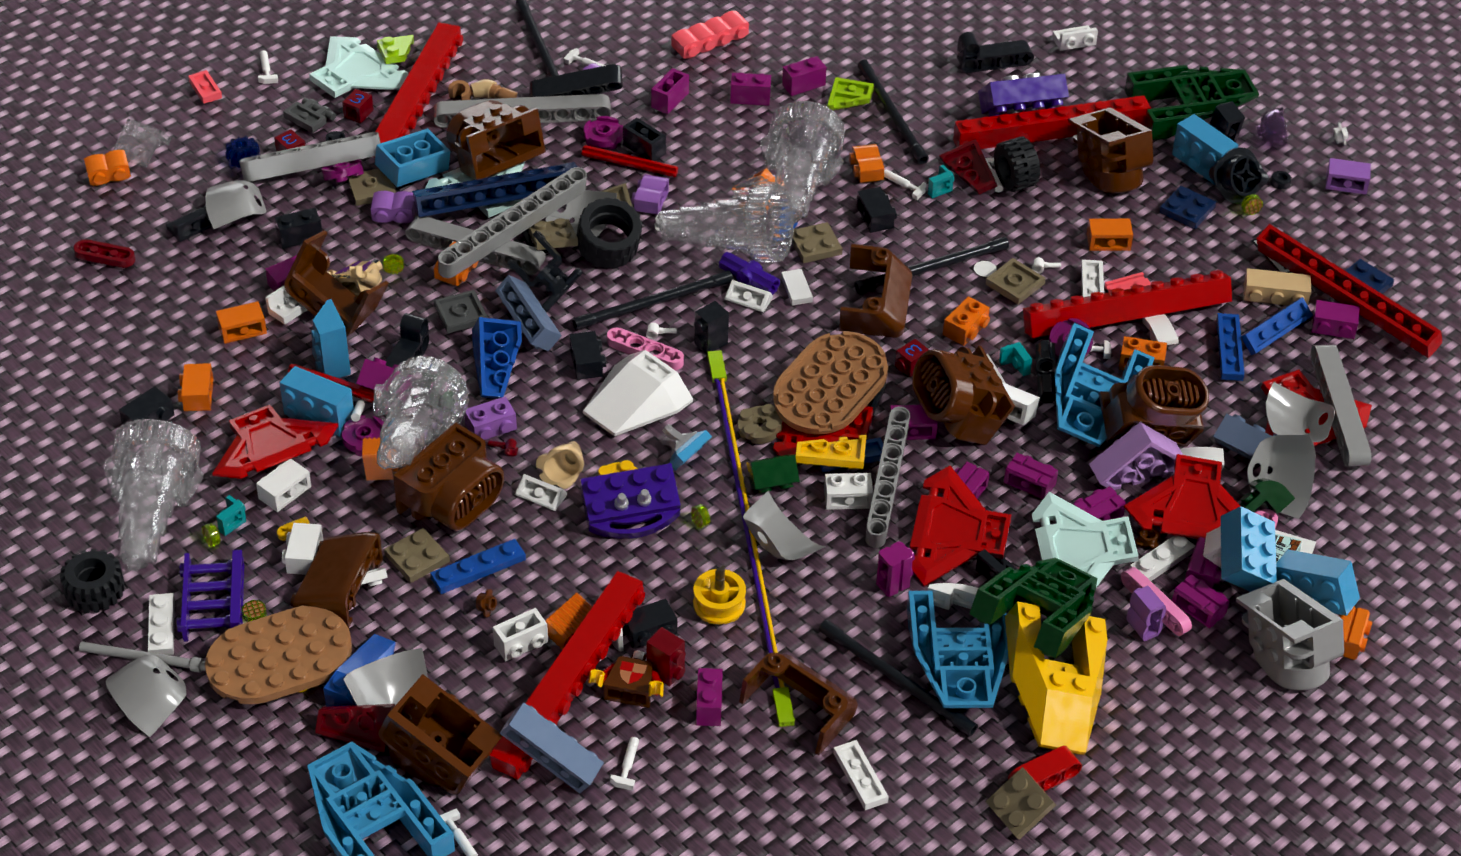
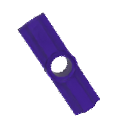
(749, 272)

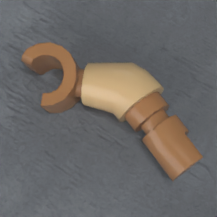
(480, 89)

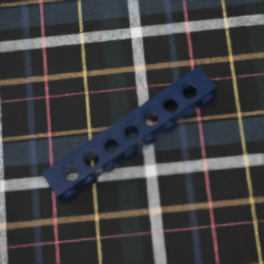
(485, 190)

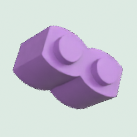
(650, 194)
(393, 207)
(1146, 613)

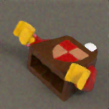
(629, 680)

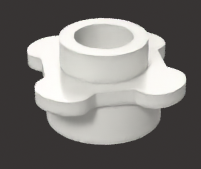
(1340, 134)

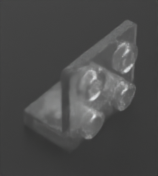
(140, 142)

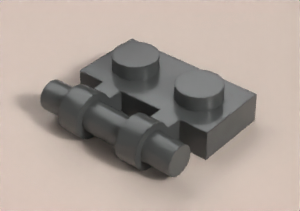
(309, 114)

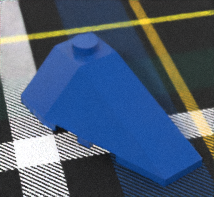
(495, 353)
(373, 649)

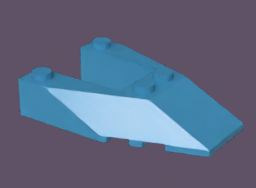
(1080, 384)
(959, 662)
(363, 796)

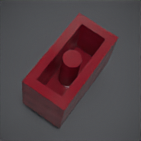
(667, 655)

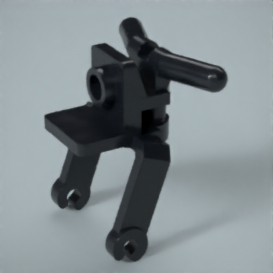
(550, 276)

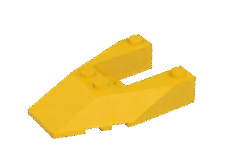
(1057, 694)

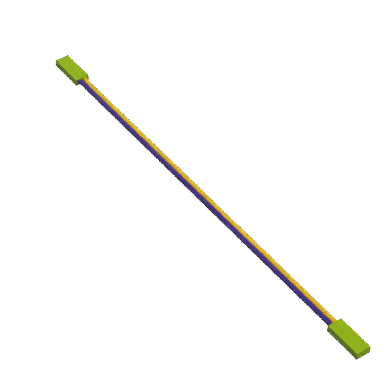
(780, 693)

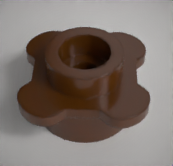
(1148, 538)
(486, 602)

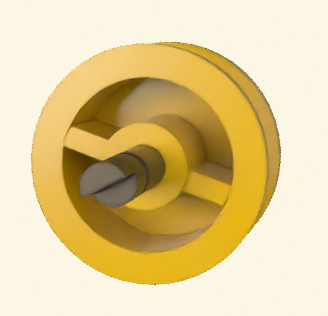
(719, 596)

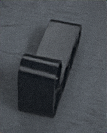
(994, 56)
(413, 340)

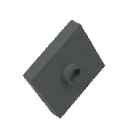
(459, 311)

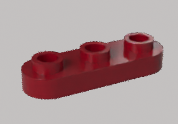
(104, 253)

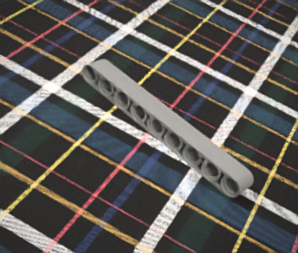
(550, 108)
(511, 222)

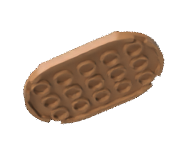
(830, 383)
(278, 655)

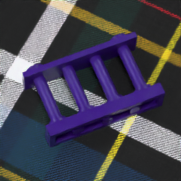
(233, 603)

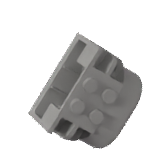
(1292, 635)

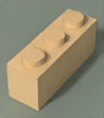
(1275, 287)

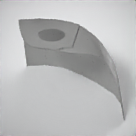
(232, 201)
(575, 207)
(1292, 414)
(1292, 466)
(776, 531)
(387, 678)
(145, 695)

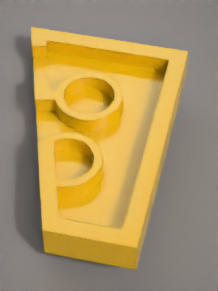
(837, 453)

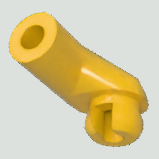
(283, 530)

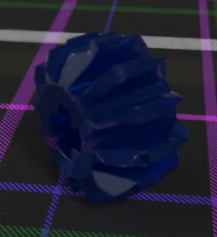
(240, 149)

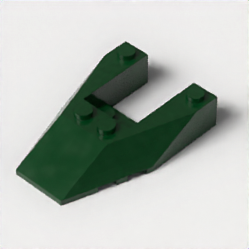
(1195, 89)
(1055, 586)

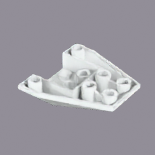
(637, 394)

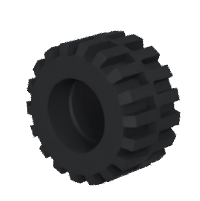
(1017, 164)
(95, 594)

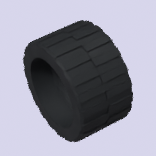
(615, 213)

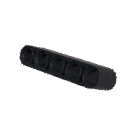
(581, 82)

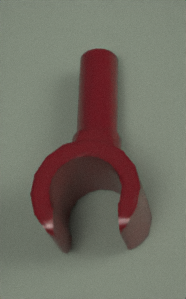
(509, 446)

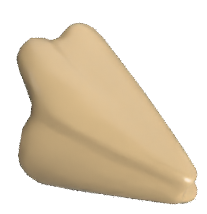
(561, 465)

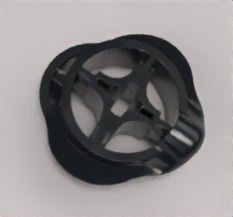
(1238, 175)

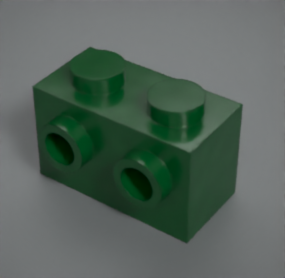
(773, 472)

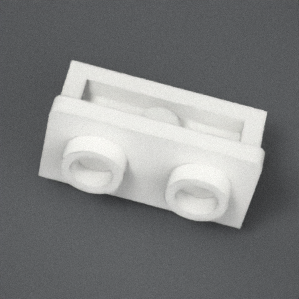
(1075, 37)
(283, 306)

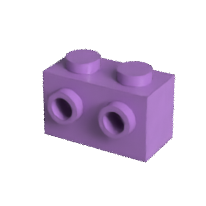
(1348, 176)
(495, 419)

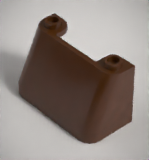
(339, 573)

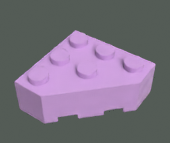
(1136, 458)

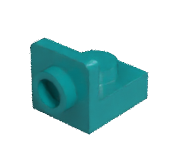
(941, 183)
(1017, 356)
(231, 517)

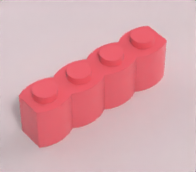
(708, 35)

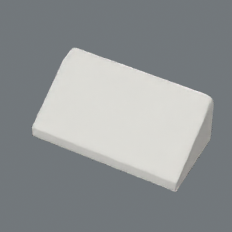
(748, 296)
(540, 492)

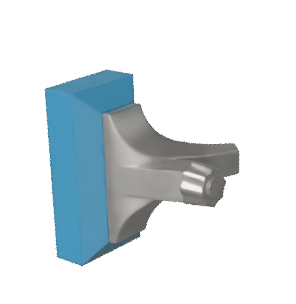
(683, 445)

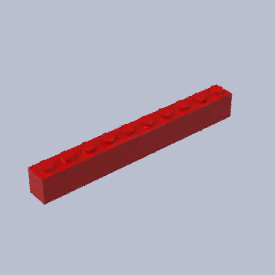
(420, 82)
(1042, 123)
(1350, 291)
(1131, 303)
(574, 663)

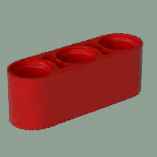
(1052, 767)

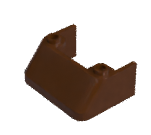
(313, 286)
(879, 315)
(811, 684)

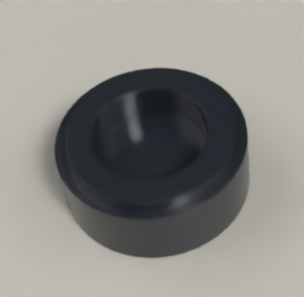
(1280, 180)

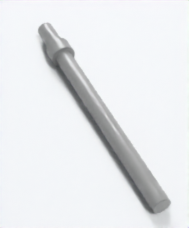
(195, 664)

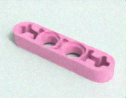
(622, 339)
(1174, 617)

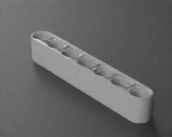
(309, 156)
(441, 234)
(1337, 393)
(884, 484)

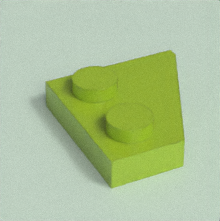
(395, 48)
(849, 93)

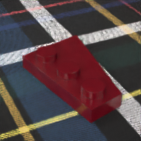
(970, 166)
(354, 724)

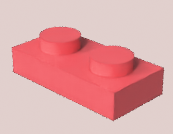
(205, 86)

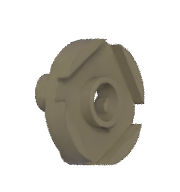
(750, 419)

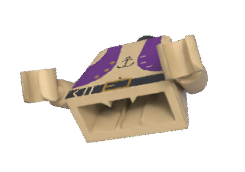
(359, 275)

